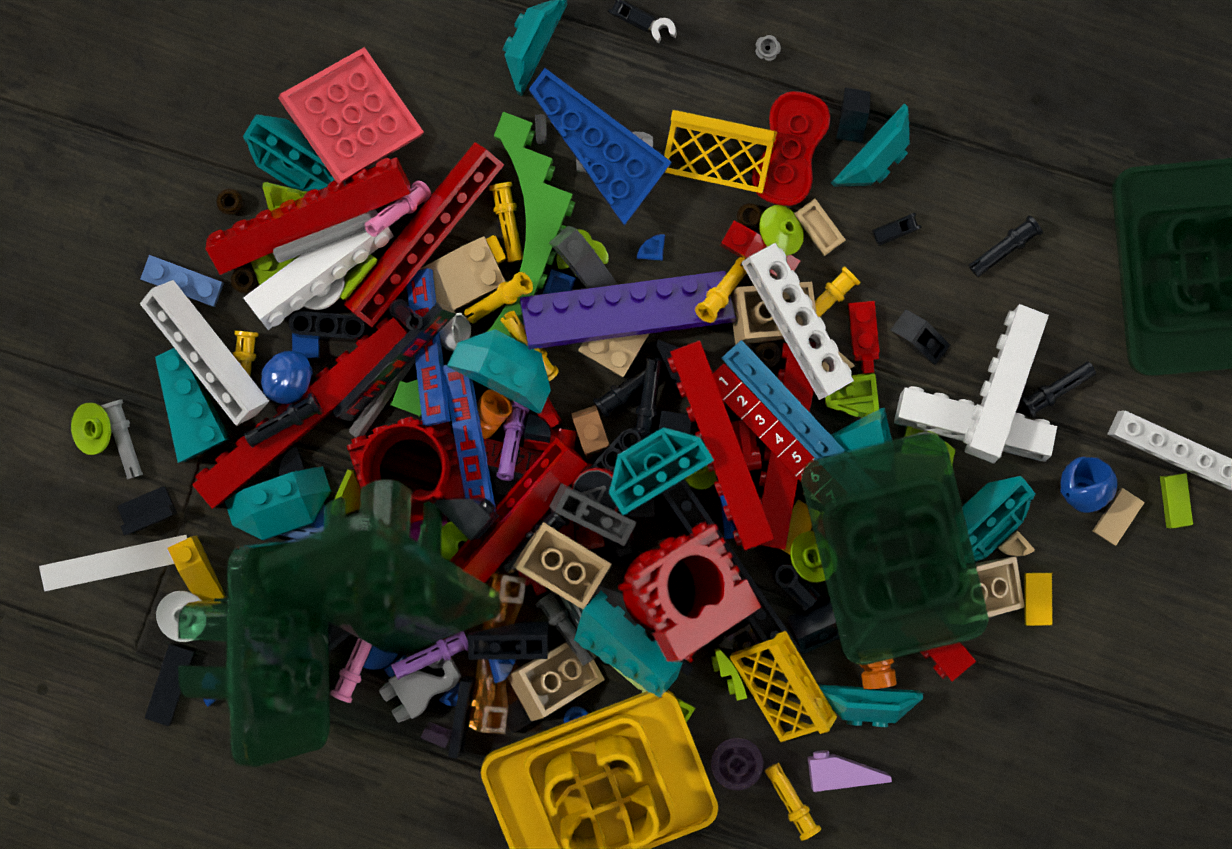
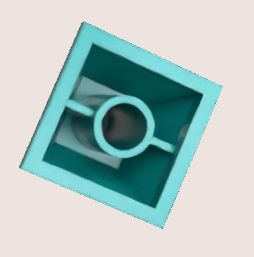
(865, 431)

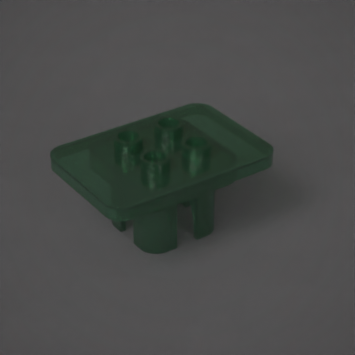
(1176, 265)
(894, 548)
(377, 578)
(274, 664)

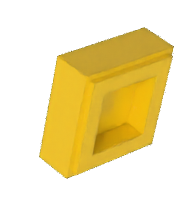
(496, 249)

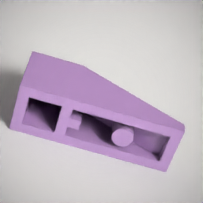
(836, 772)

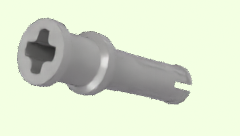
(120, 431)

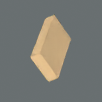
(819, 227)
(1118, 516)

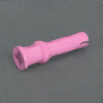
(406, 205)
(351, 673)

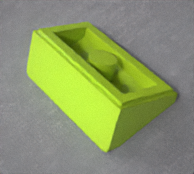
(357, 275)
(1176, 500)

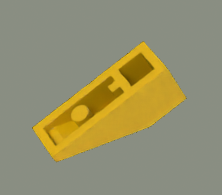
(196, 569)

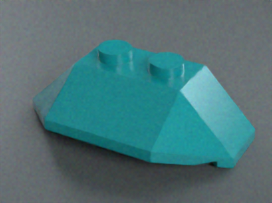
(531, 40)
(286, 153)
(878, 153)
(504, 367)
(655, 466)
(280, 503)
(996, 513)
(870, 705)

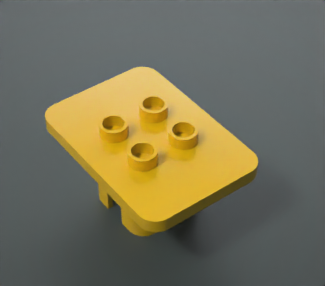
(603, 780)

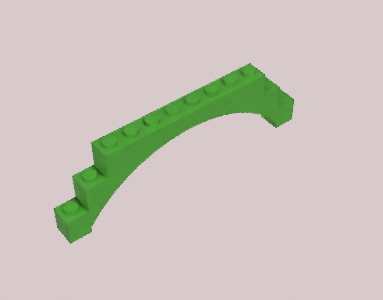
(544, 219)

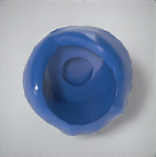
(286, 377)
(1088, 484)

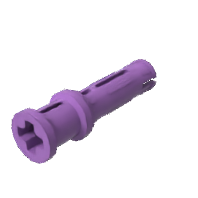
(513, 430)
(442, 650)

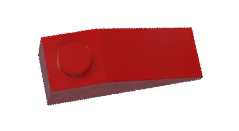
(746, 243)

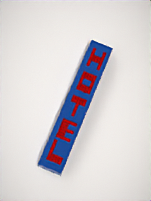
(430, 359)
(468, 435)

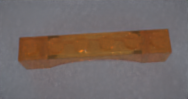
(490, 698)

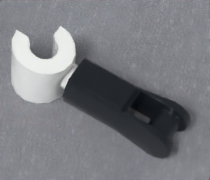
(643, 20)

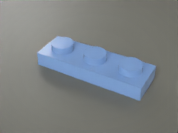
(190, 282)

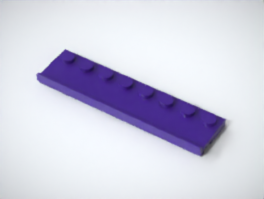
(619, 310)

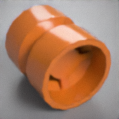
(493, 411)
(878, 675)

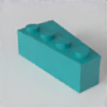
(189, 409)
(625, 646)

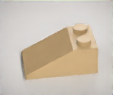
(465, 274)
(753, 319)
(614, 353)
(1001, 585)
(553, 682)

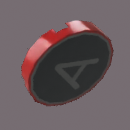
(596, 485)

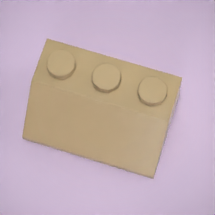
(562, 565)

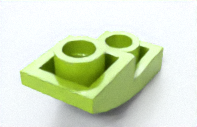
(725, 667)

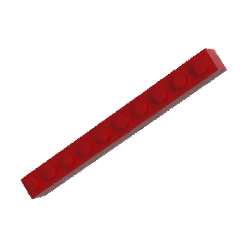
(332, 386)

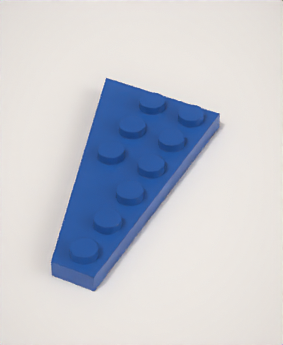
(611, 155)

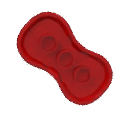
(800, 126)

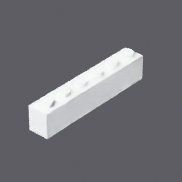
(311, 275)
(204, 352)
(1006, 383)
(953, 419)

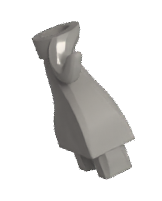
(418, 688)

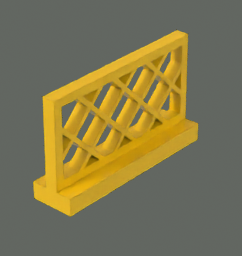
(721, 128)
(799, 682)

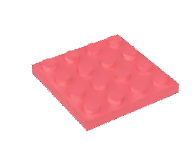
(350, 115)

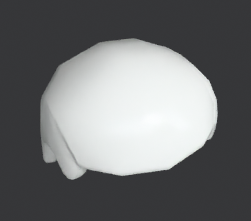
(455, 331)

